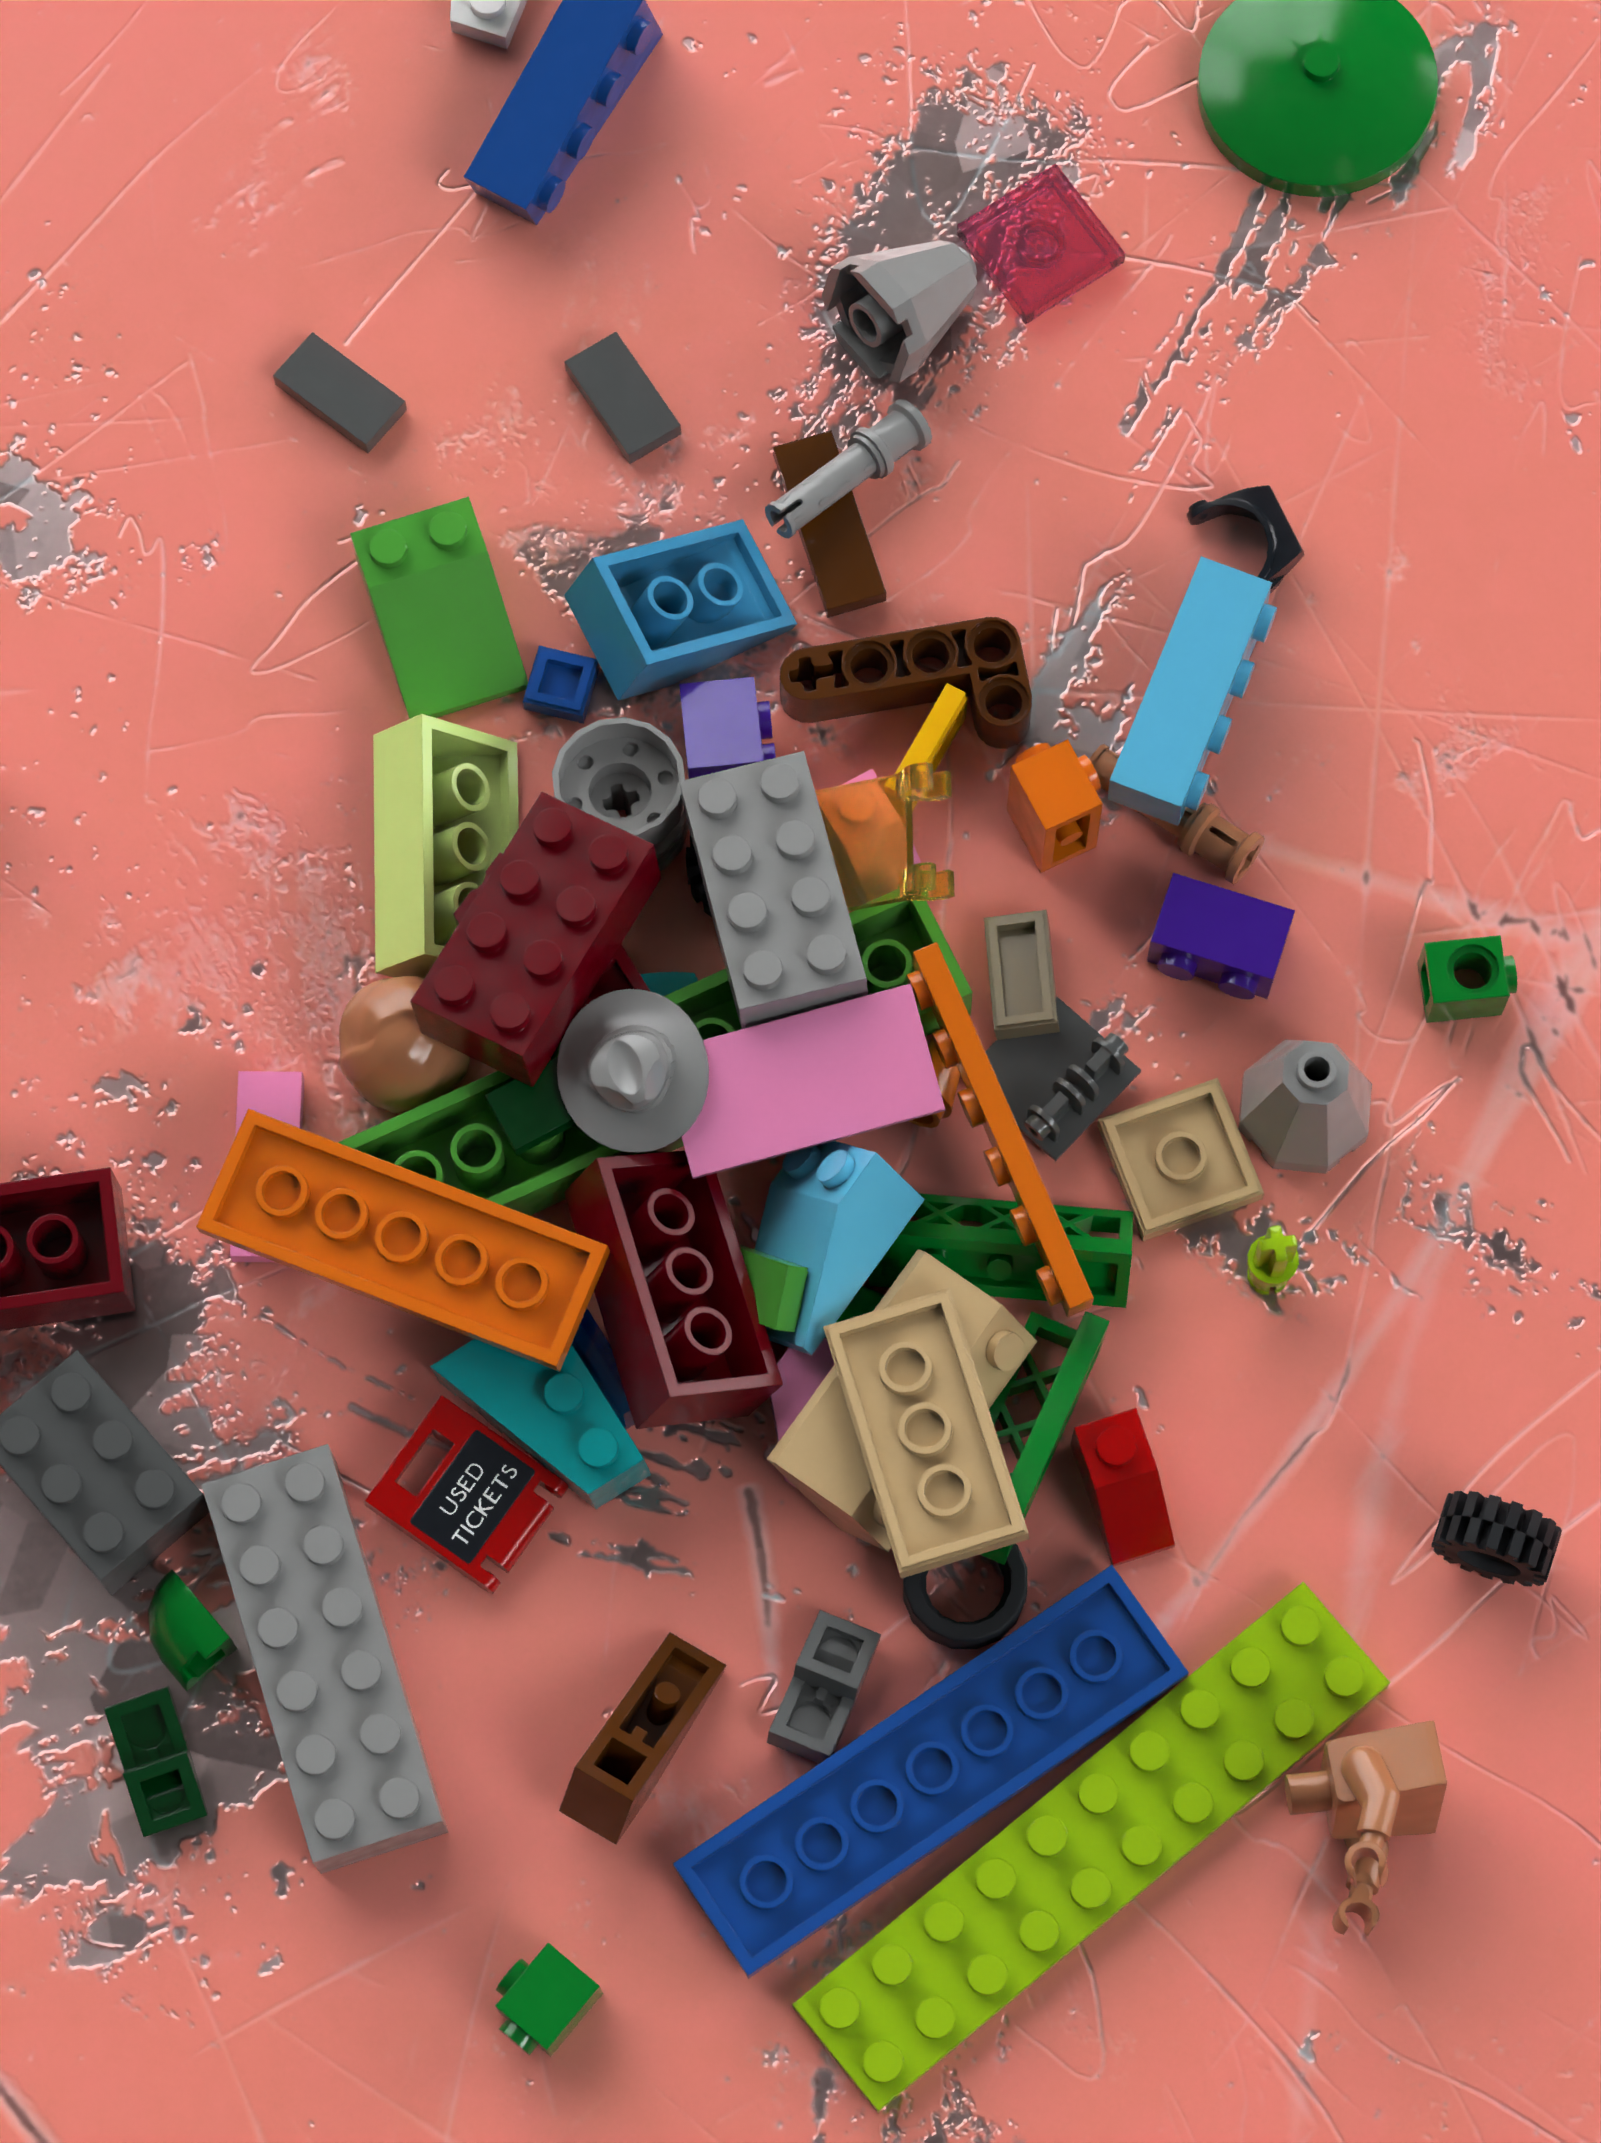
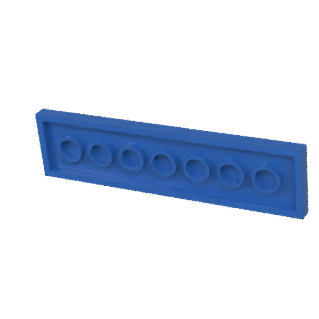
(930, 1771)

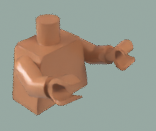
(1371, 1791)

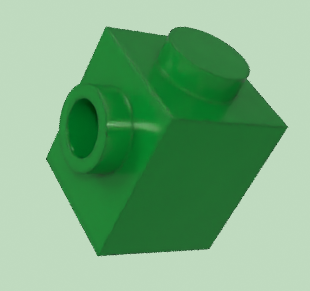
(544, 2000)

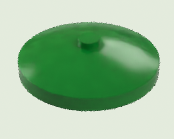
(1317, 91)

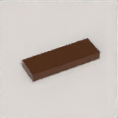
(834, 538)

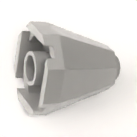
(898, 304)
(1305, 1106)

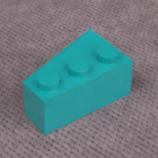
(550, 1415)

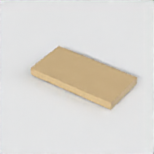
(926, 1433)

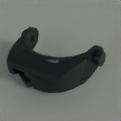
(1262, 506)

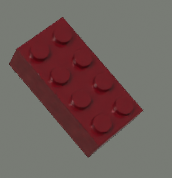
(536, 939)
(63, 1249)
(673, 1291)

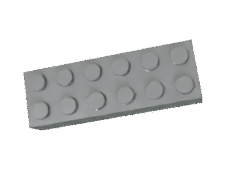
(324, 1659)

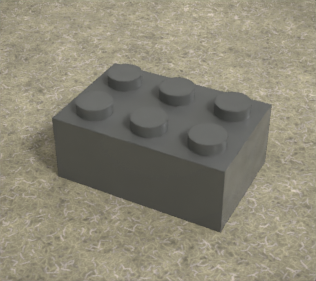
(96, 1473)

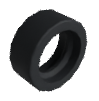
(969, 1634)

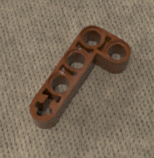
(908, 685)

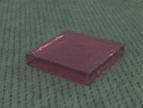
(1040, 243)

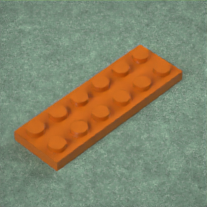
(403, 1239)

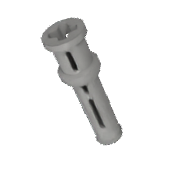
(868, 455)

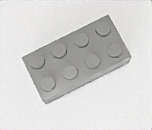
(773, 889)

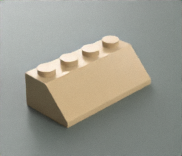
(821, 1444)

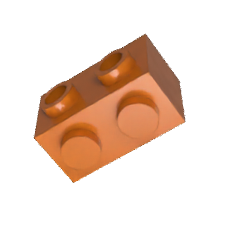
(1054, 803)

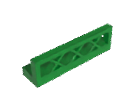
(997, 1259)
(1056, 1404)

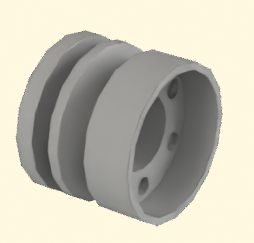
(629, 769)

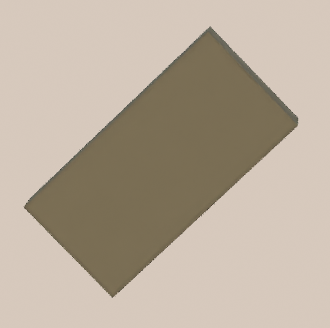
(1021, 975)

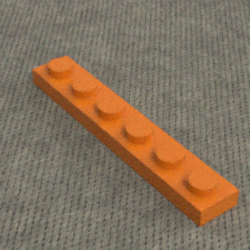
(1009, 1156)

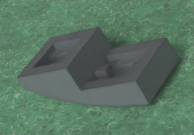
(823, 1688)

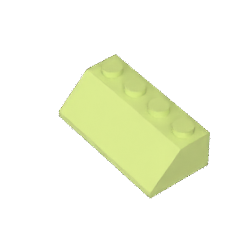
(438, 825)

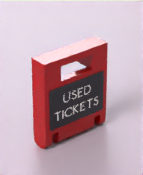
(474, 1501)

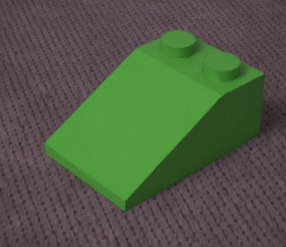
(439, 610)

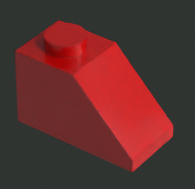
(1123, 1486)

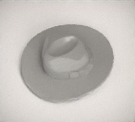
(633, 1070)

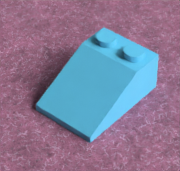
(837, 1217)

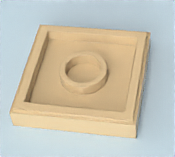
(1180, 1159)

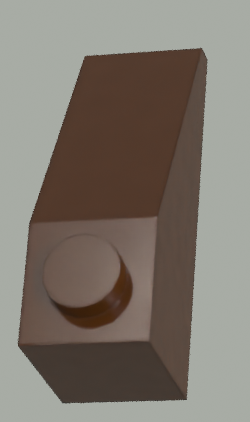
(640, 1738)

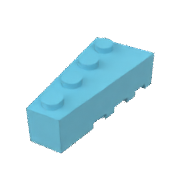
(1191, 692)

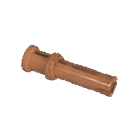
(1198, 830)

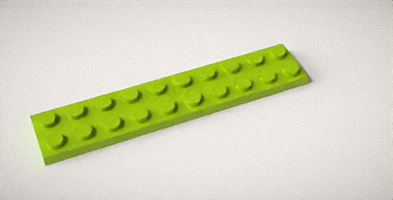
(1089, 1846)

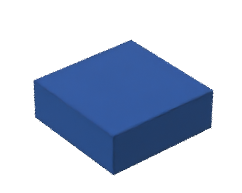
(561, 684)

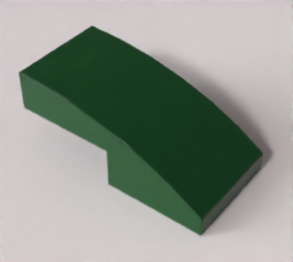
(156, 1761)

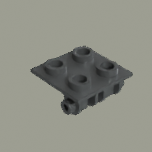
(1061, 1079)

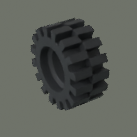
(1496, 1538)

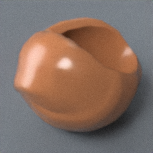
(389, 1055)

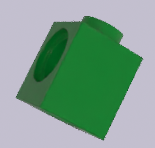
(1446, 998)

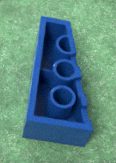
(562, 102)

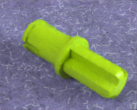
(1272, 1261)

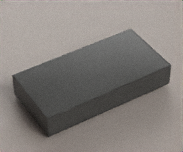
(340, 392)
(623, 397)

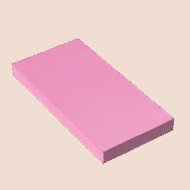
(813, 1081)

